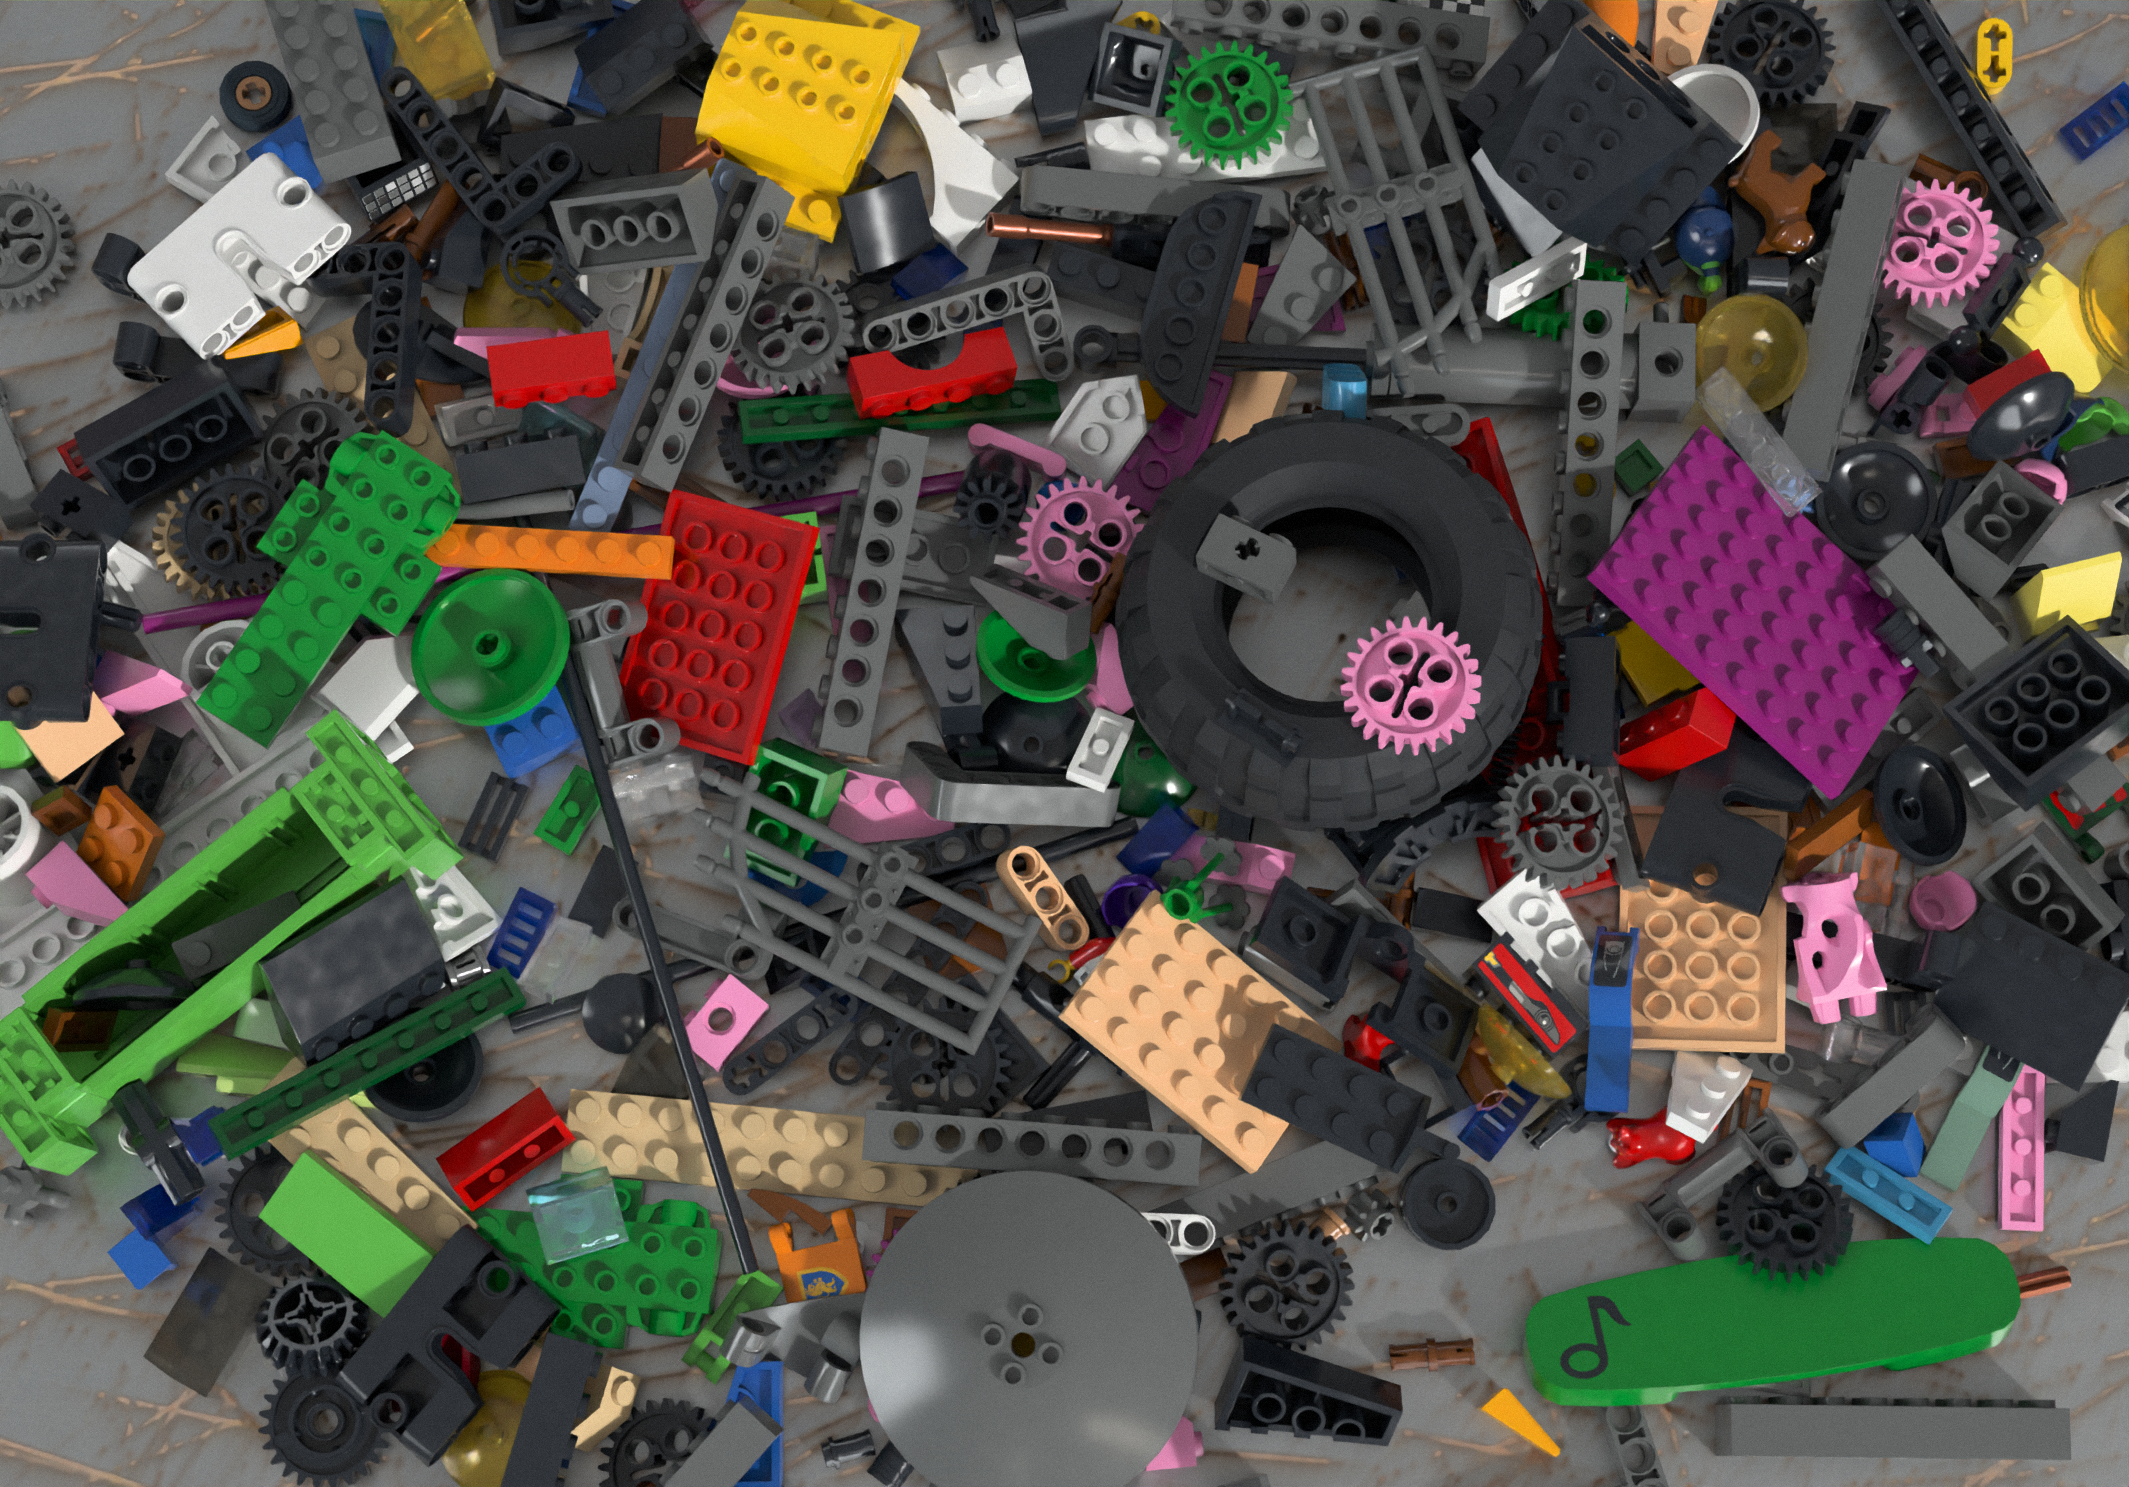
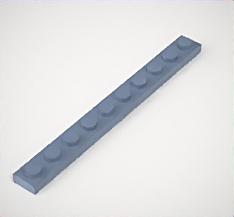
(605, 484)

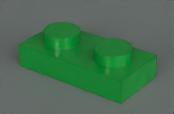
(570, 812)

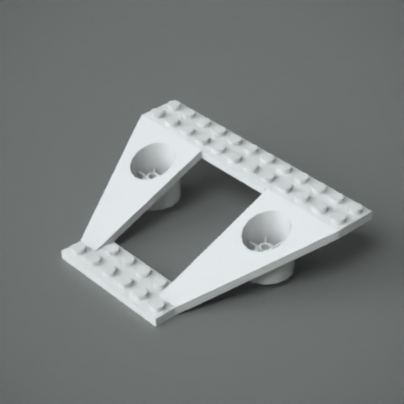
(41, 938)

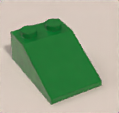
(801, 782)

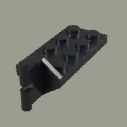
(1341, 1101)

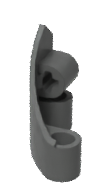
(809, 1337)

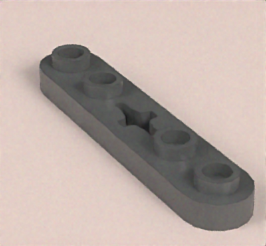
(1442, 421)
(1783, 1072)

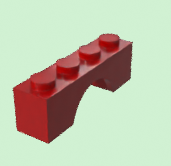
(887, 386)

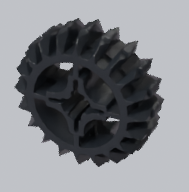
(286, 1325)

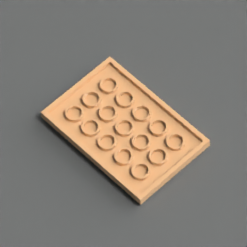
(1705, 969)
(1188, 1025)

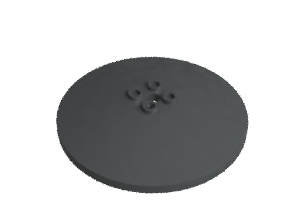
(1043, 1261)

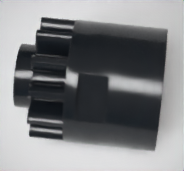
(993, 494)

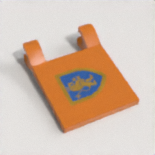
(824, 1268)

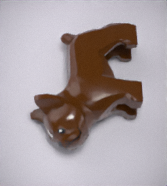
(1777, 196)

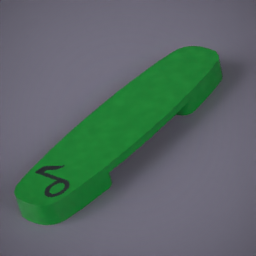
(1725, 1328)

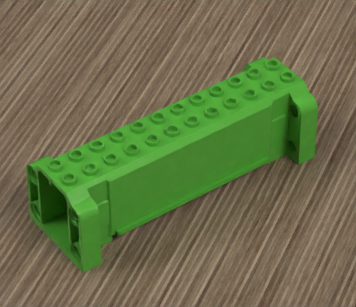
(326, 839)

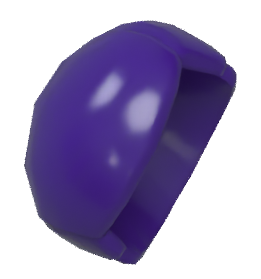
(1125, 897)

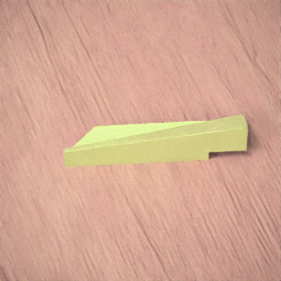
(240, 1065)

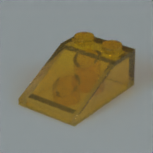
(438, 43)

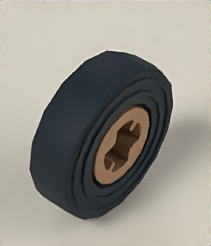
(242, 111)

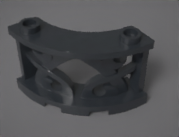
(1406, 841)

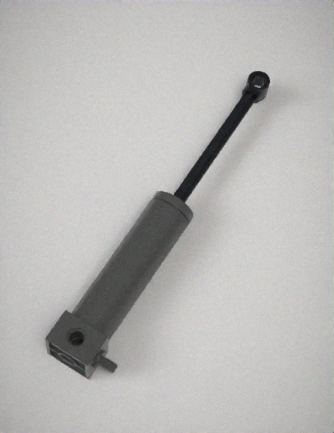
(1499, 369)

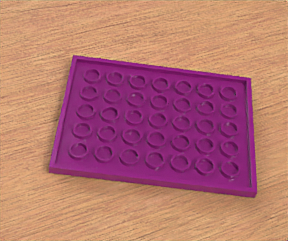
(1758, 611)

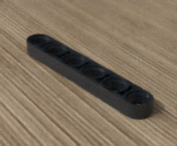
(869, 1055)

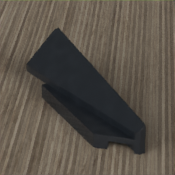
(1836, 159)

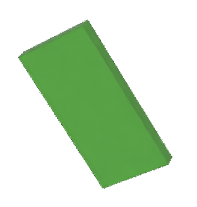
(346, 1233)

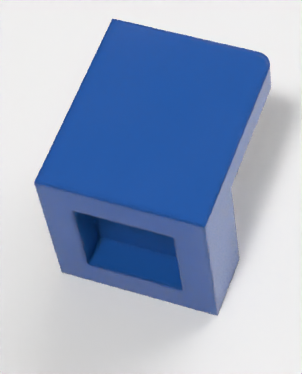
(1897, 1144)
(141, 1259)

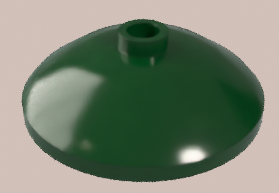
(1147, 782)

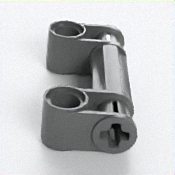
(593, 631)
(1669, 1207)

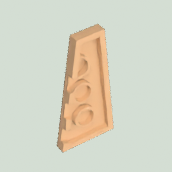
(1680, 32)

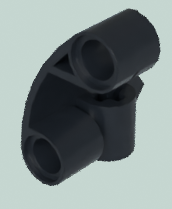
(1060, 55)
(1931, 378)

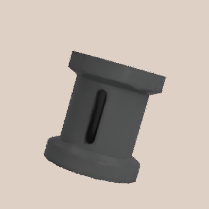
(466, 967)

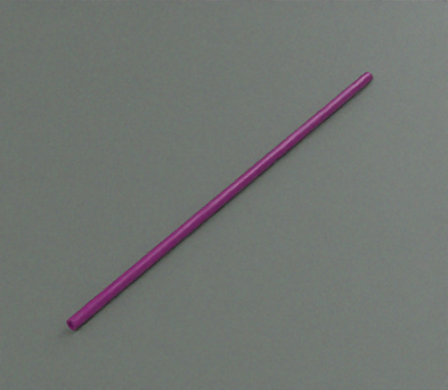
(250, 605)

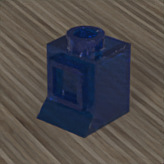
(199, 1139)

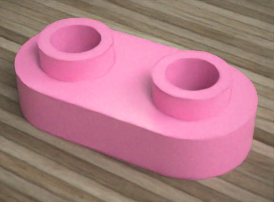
(1885, 386)

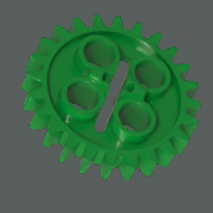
(1261, 92)
(1543, 313)

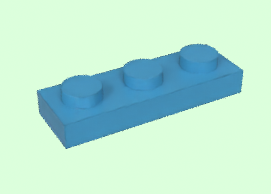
(1888, 1193)

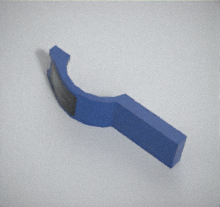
(1610, 1020)

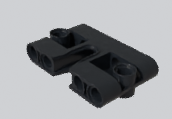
(66, 604)
(1704, 837)
(406, 1355)

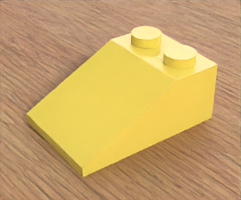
(2051, 320)
(2078, 589)

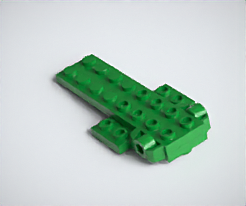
(345, 556)
(652, 1282)

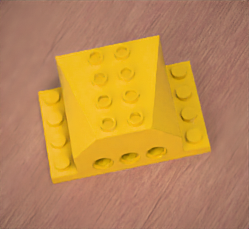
(805, 97)

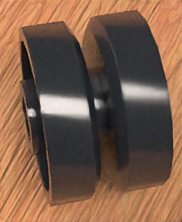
(1469, 1212)

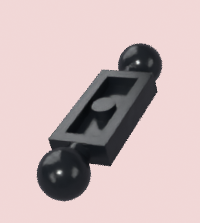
(1996, 296)

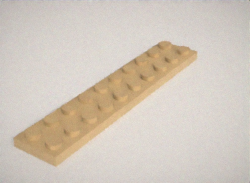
(762, 1146)

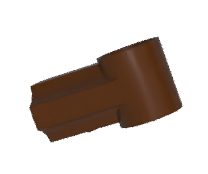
(1928, 169)
(1478, 1079)

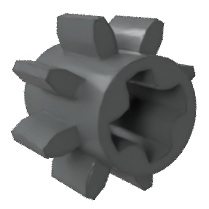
(1312, 210)
(1370, 1215)

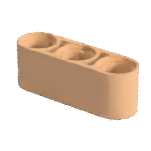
(1060, 907)

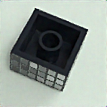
(398, 182)

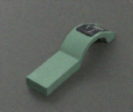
(1969, 1118)

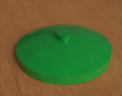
(490, 647)

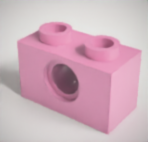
(747, 1012)

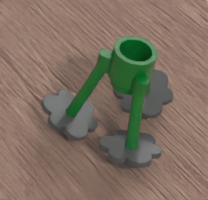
(1185, 896)

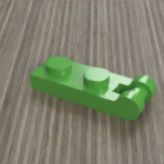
(747, 1294)

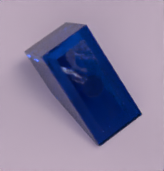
(158, 1217)

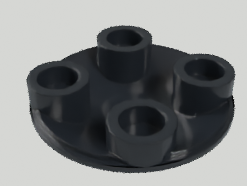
(621, 1011)

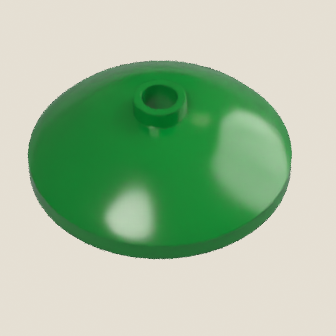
(1027, 670)

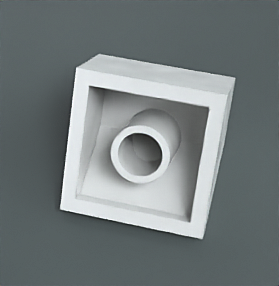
(985, 79)

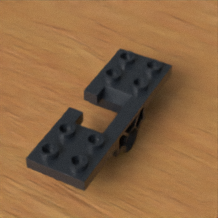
(1317, 946)

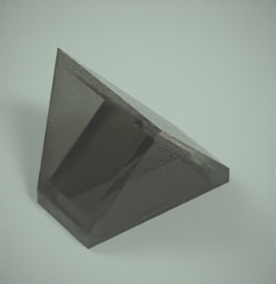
(655, 1069)

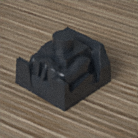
(1134, 70)

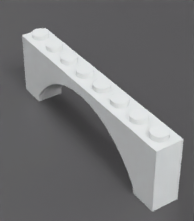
(964, 173)

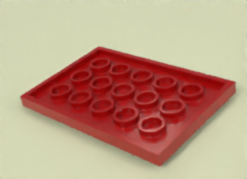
(718, 624)

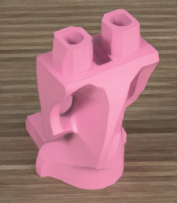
(1848, 959)

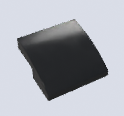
(886, 222)

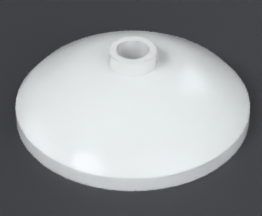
(1724, 97)

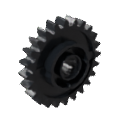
(303, 1444)

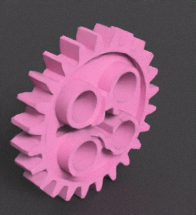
(1943, 210)
(1099, 510)
(1375, 671)

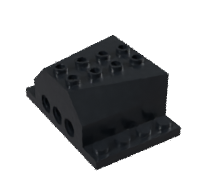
(1595, 131)

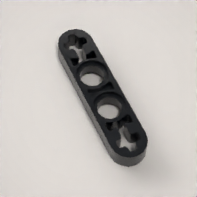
(792, 1040)

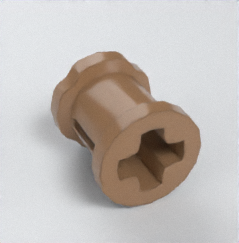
(1330, 1224)

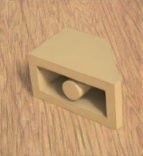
(608, 1406)

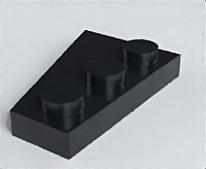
(1026, 1060)

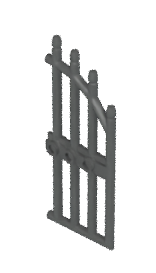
(1402, 197)
(864, 917)

